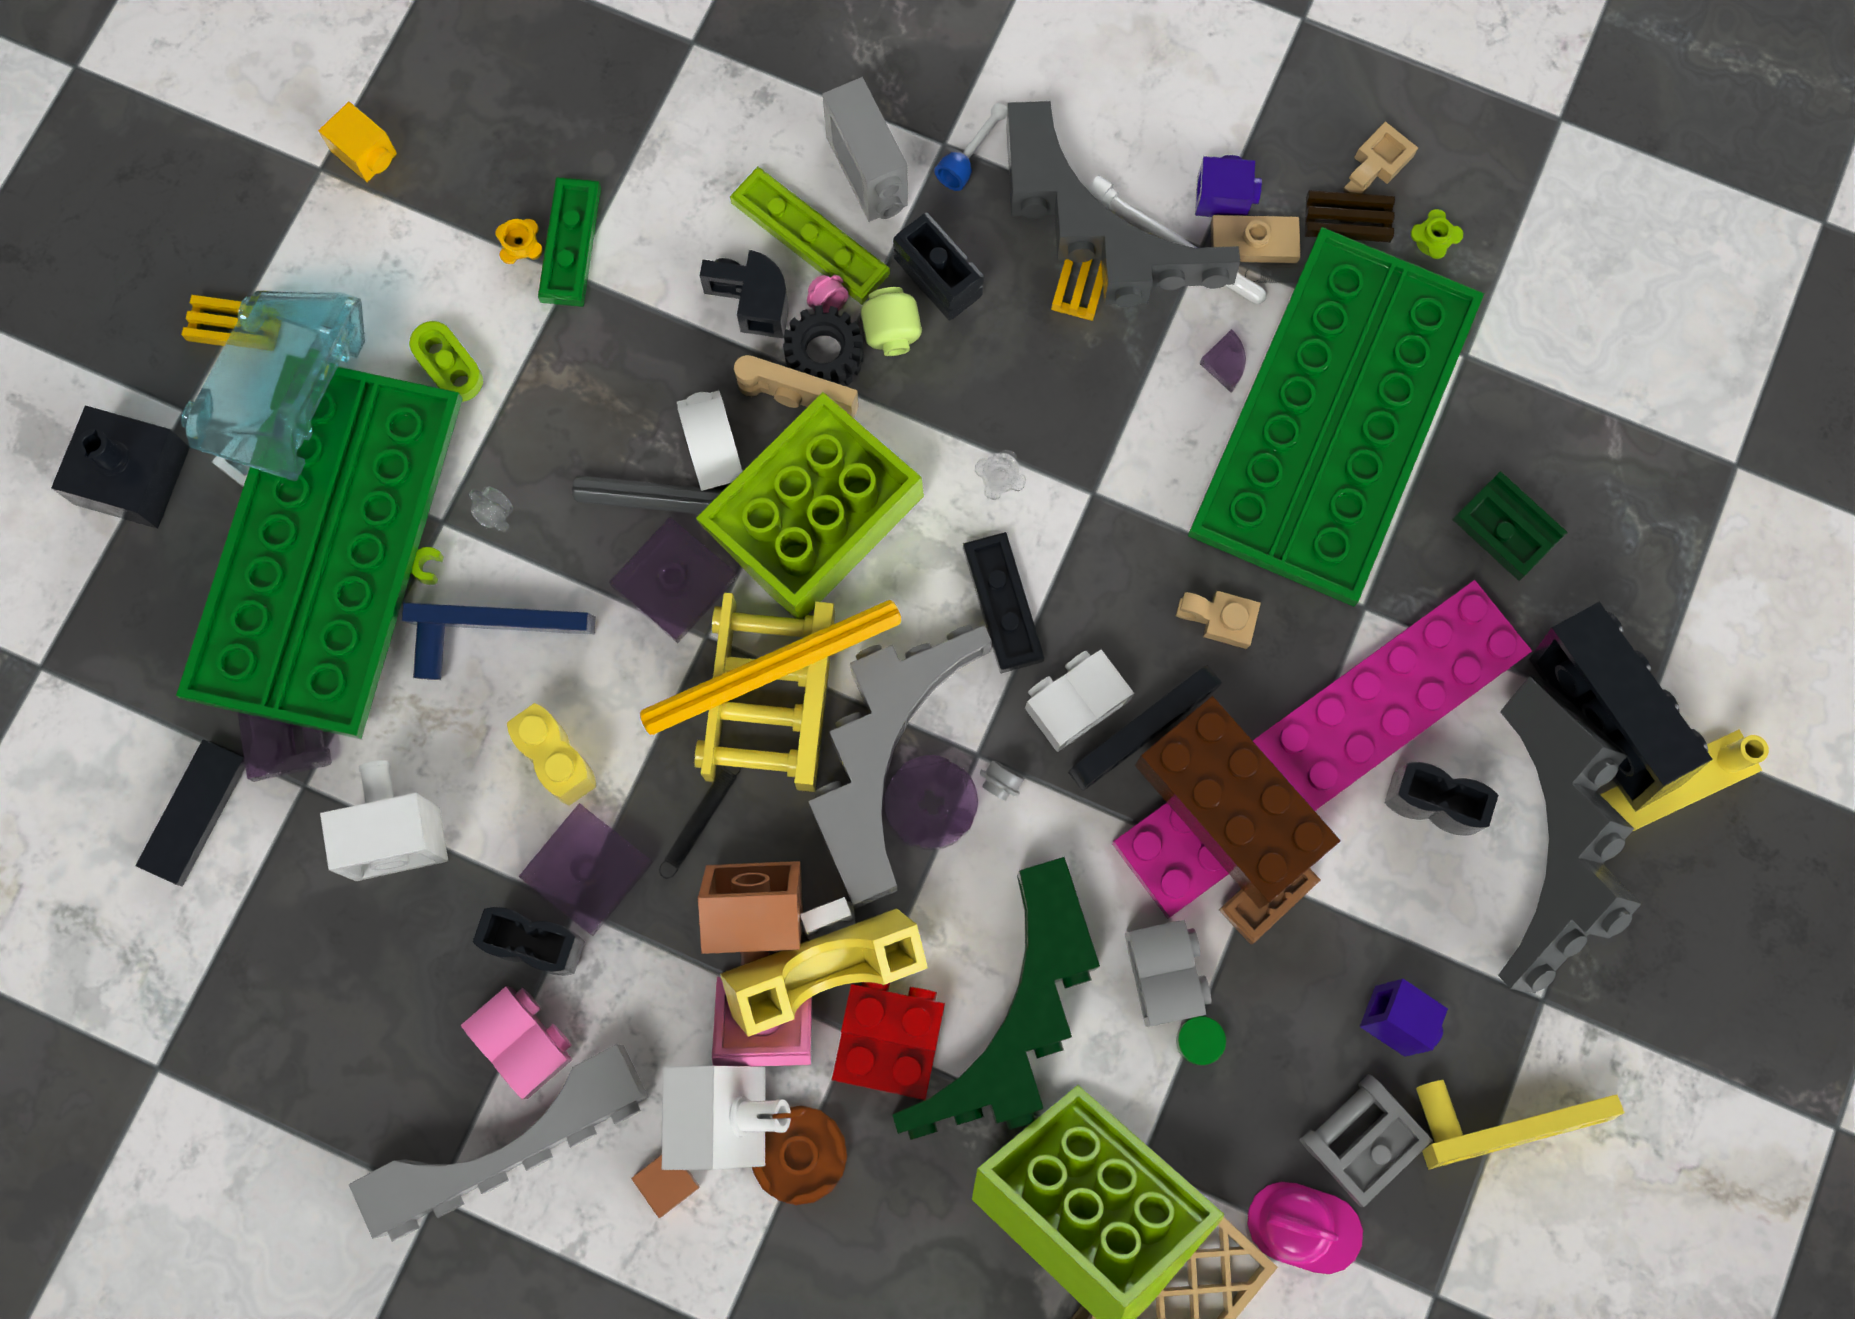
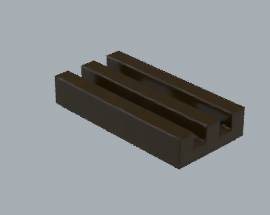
(1349, 209)

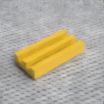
(1074, 308)
(197, 317)

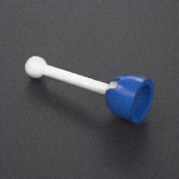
(955, 168)

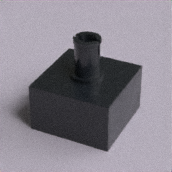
(121, 466)

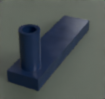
(433, 619)

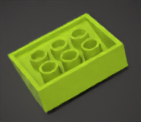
(812, 506)
(1095, 1206)

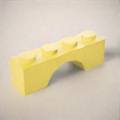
(775, 986)

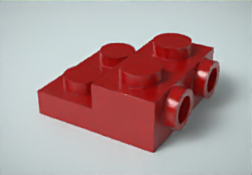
(889, 1039)

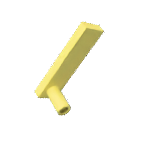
(1732, 761)
(1453, 1146)

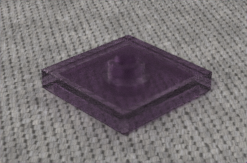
(673, 580)
(585, 869)

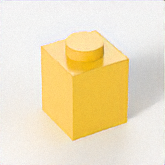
(358, 142)

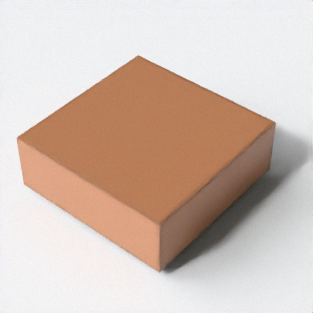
(664, 1187)

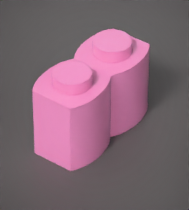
(518, 1041)

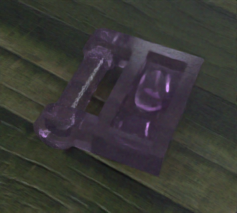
(271, 748)

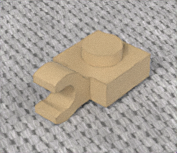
(1380, 156)
(1226, 618)

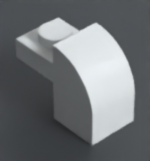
(709, 439)

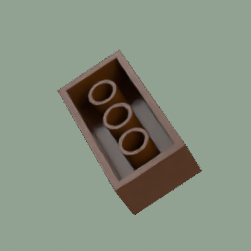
(1236, 802)

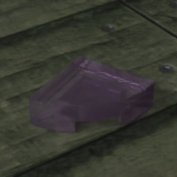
(1226, 361)

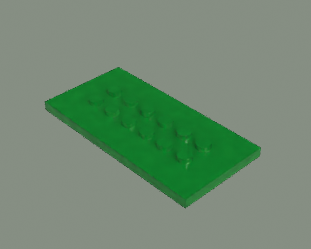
(1337, 417)
(324, 560)

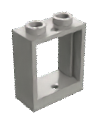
(866, 150)

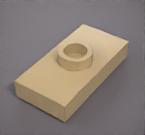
(1258, 237)

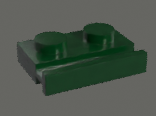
(1509, 526)

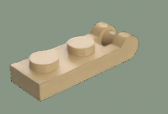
(789, 385)

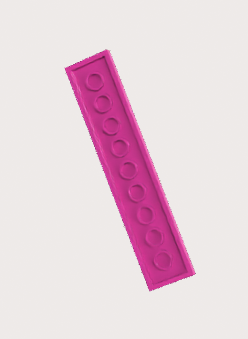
(1345, 731)

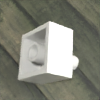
(383, 833)
(717, 1117)

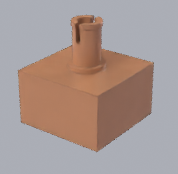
(750, 909)

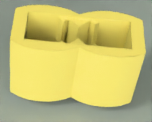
(549, 749)

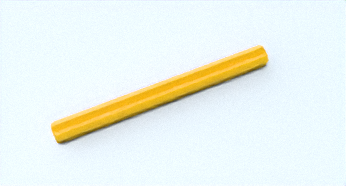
(770, 667)

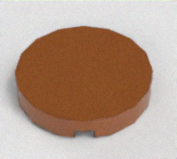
(804, 1159)

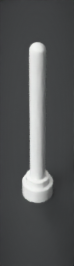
(1103, 192)

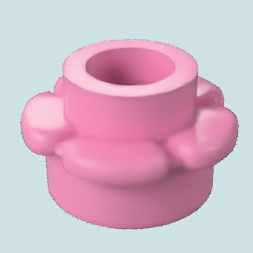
(827, 292)

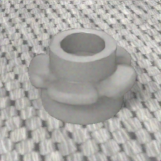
(1001, 780)

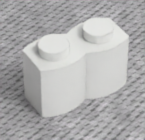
(1078, 699)

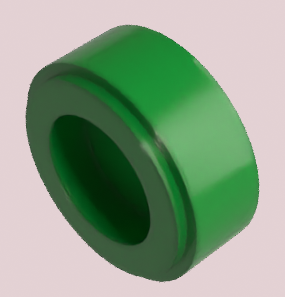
(1201, 1040)

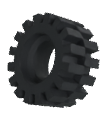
(824, 324)

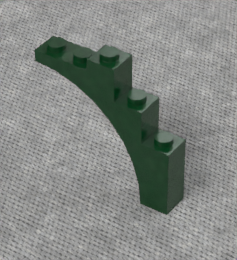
(1055, 951)

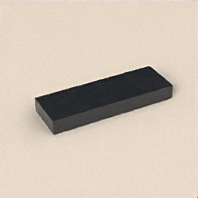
(1003, 602)
(192, 813)

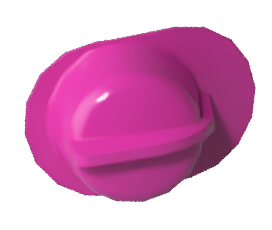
(1305, 1227)

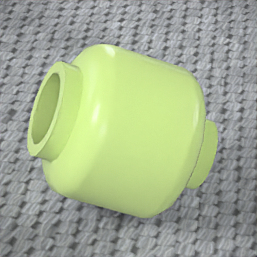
(891, 321)

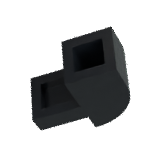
(757, 285)

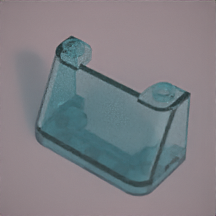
(273, 377)

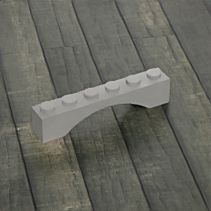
(409, 1189)

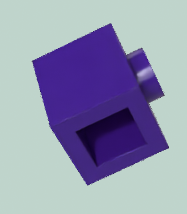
(1226, 186)
(1404, 1018)

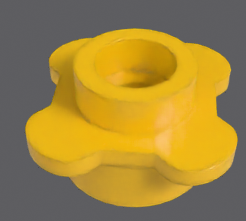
(518, 229)

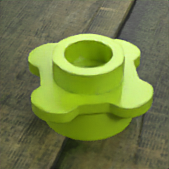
(1431, 244)

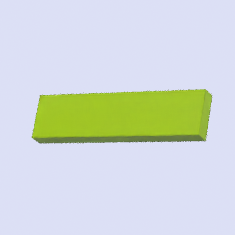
(809, 234)

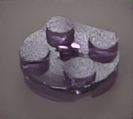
(946, 781)

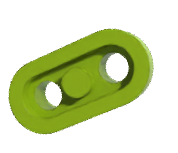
(449, 362)

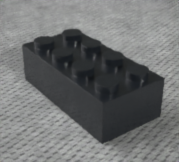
(1617, 692)

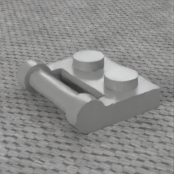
(1376, 1154)

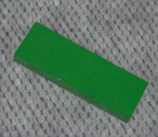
(569, 242)

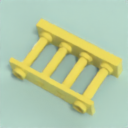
(804, 718)

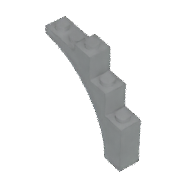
(865, 745)

